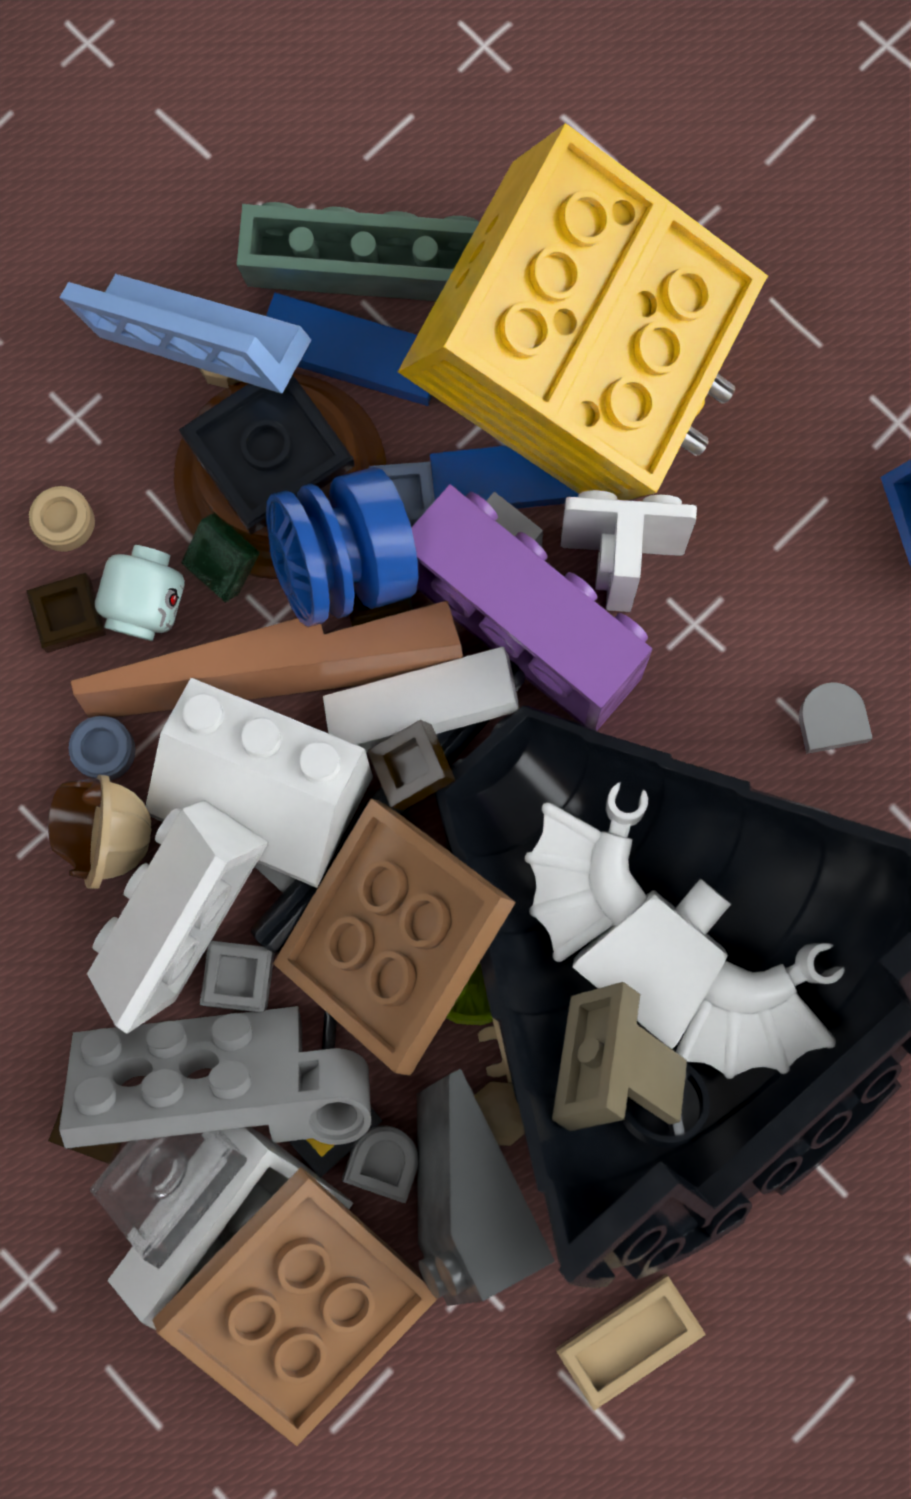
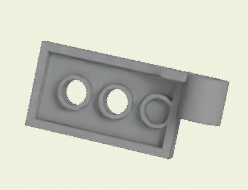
(254, 1081)

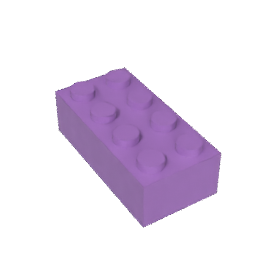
(520, 602)

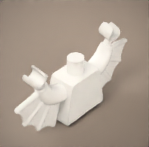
(665, 953)

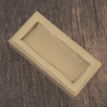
(630, 1342)

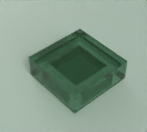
(220, 557)

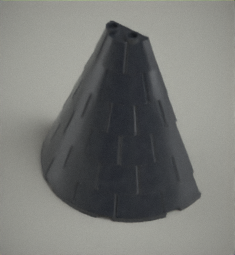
(790, 883)

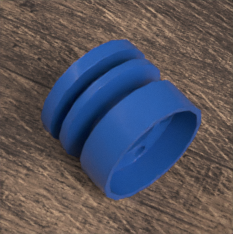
(342, 546)

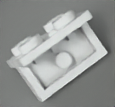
(622, 534)

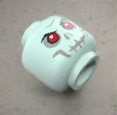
(139, 593)

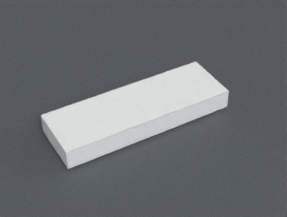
(442, 695)

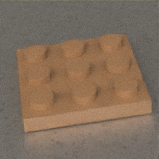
(393, 936)
(295, 1307)

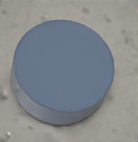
(102, 747)

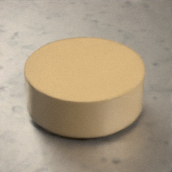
(61, 518)

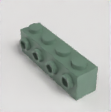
(349, 250)

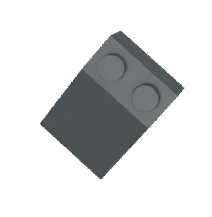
(469, 1206)

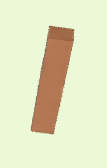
(278, 662)

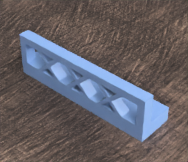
(192, 330)

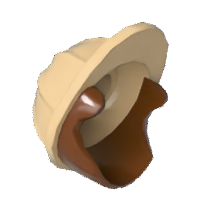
(98, 829)

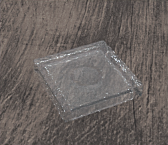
(165, 1187)

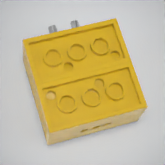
(586, 321)

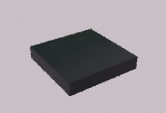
(265, 445)

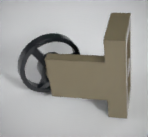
(616, 1059)

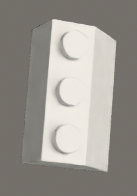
(262, 771)
(172, 912)
(266, 1171)

